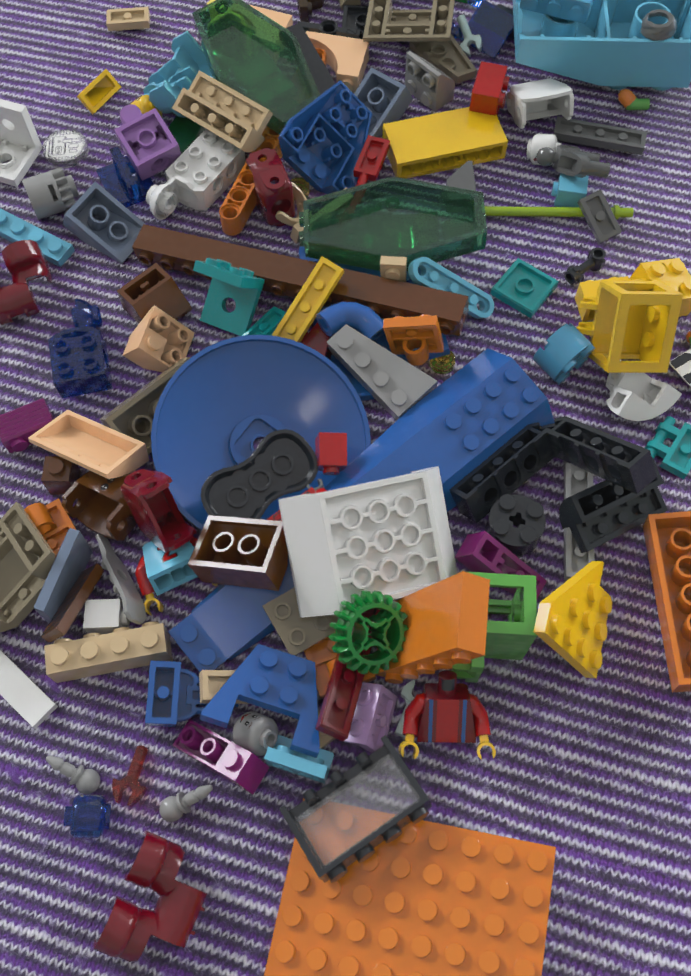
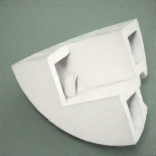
(639, 396)

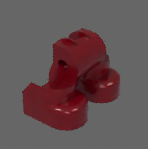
(25, 263)
(173, 914)

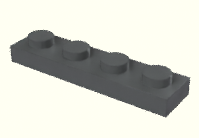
(600, 135)

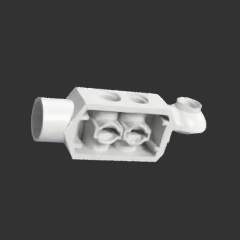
(197, 176)

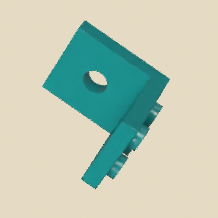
(225, 284)

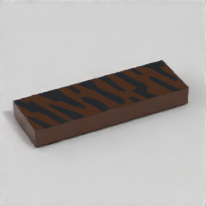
(73, 603)

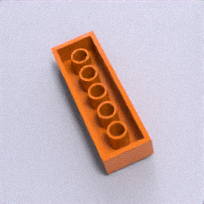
(670, 566)

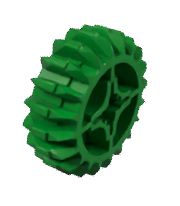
(388, 620)

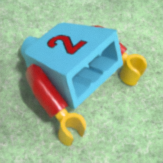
(163, 571)

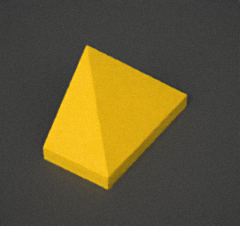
(99, 91)

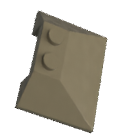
(388, 25)
(23, 566)

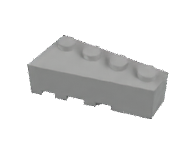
(383, 374)

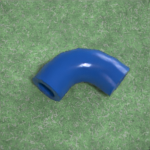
(354, 315)

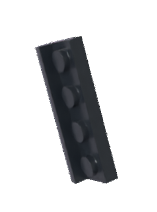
(609, 511)

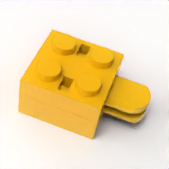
(671, 273)

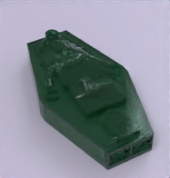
(255, 58)
(393, 220)

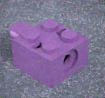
(146, 141)

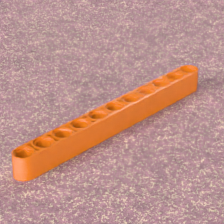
(242, 195)

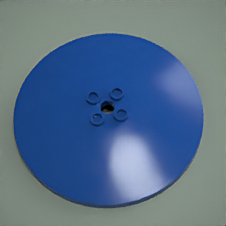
(241, 395)

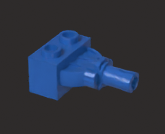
(171, 694)

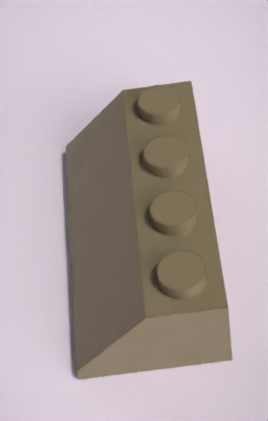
(137, 412)

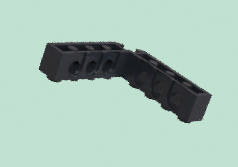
(535, 446)

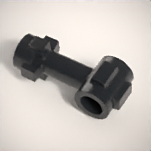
(595, 262)

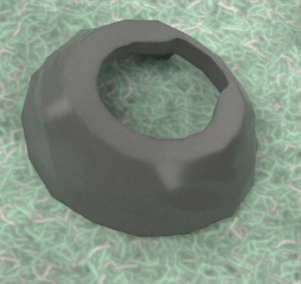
(658, 31)

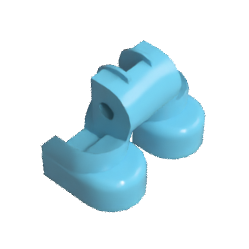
(177, 73)

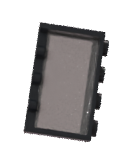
(357, 811)

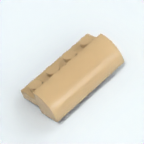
(224, 112)

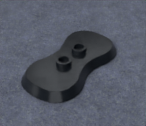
(276, 468)

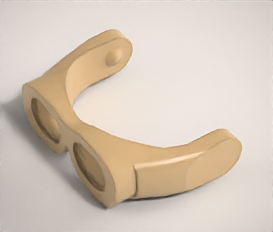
(299, 197)

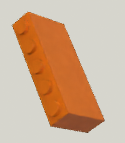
(444, 627)

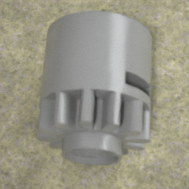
(50, 192)

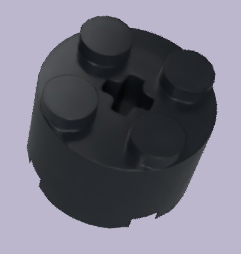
(518, 512)

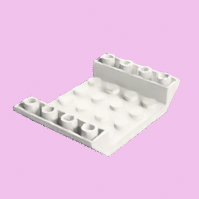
(368, 538)

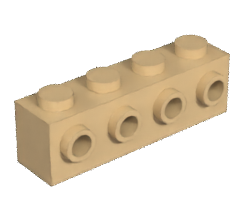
(108, 652)

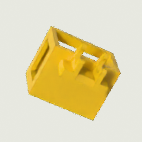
(632, 323)

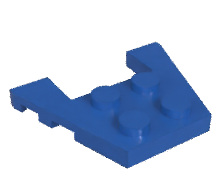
(277, 684)

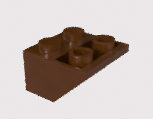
(152, 289)

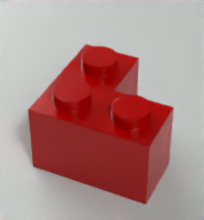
(488, 89)

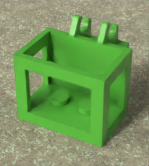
(506, 638)

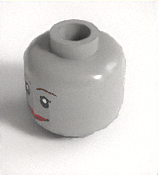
(255, 732)

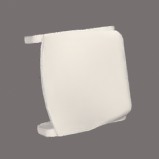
(539, 100)

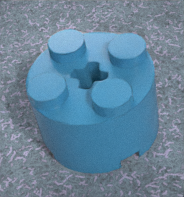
(563, 352)

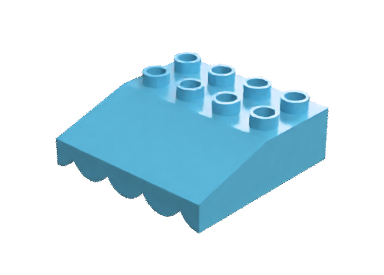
(609, 45)

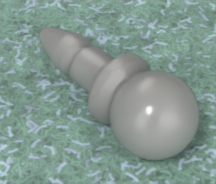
(86, 780)
(173, 807)

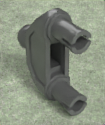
(573, 162)

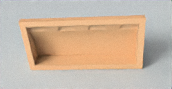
(91, 445)

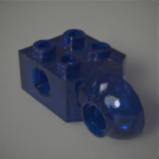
(80, 354)

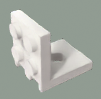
(17, 142)

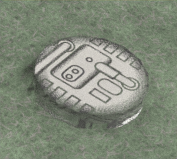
(65, 148)

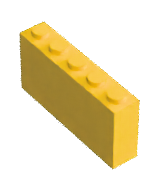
(443, 142)

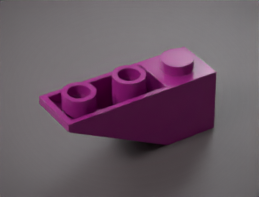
(221, 756)

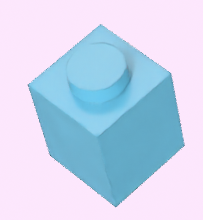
(569, 190)

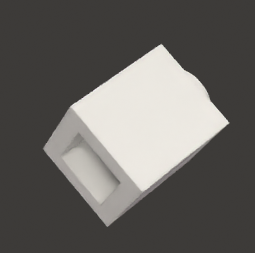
(104, 616)

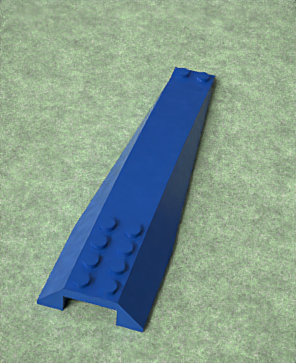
(448, 428)

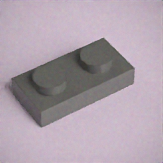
(599, 216)

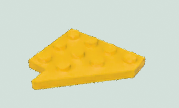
(576, 619)

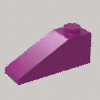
(486, 555)

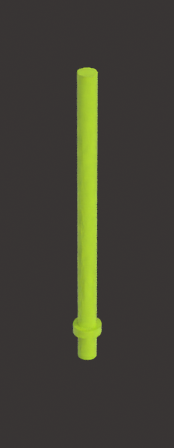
(550, 211)

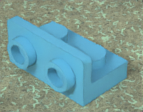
(297, 763)

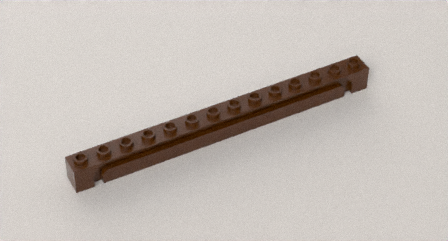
(288, 274)

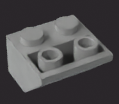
(427, 82)

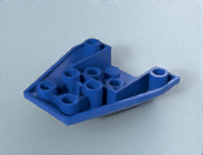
(327, 139)

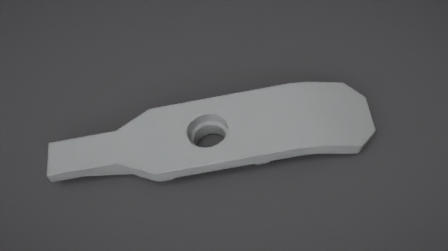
(123, 583)

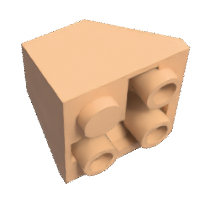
(158, 341)

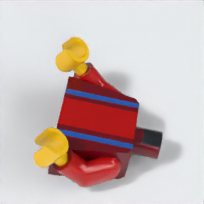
(446, 715)

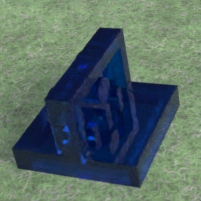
(122, 180)

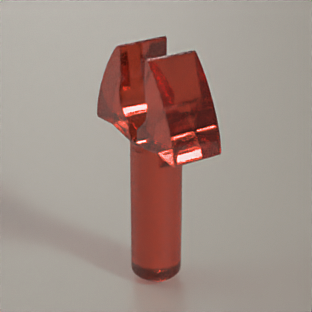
(131, 779)

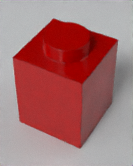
(331, 452)

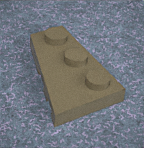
(446, 57)

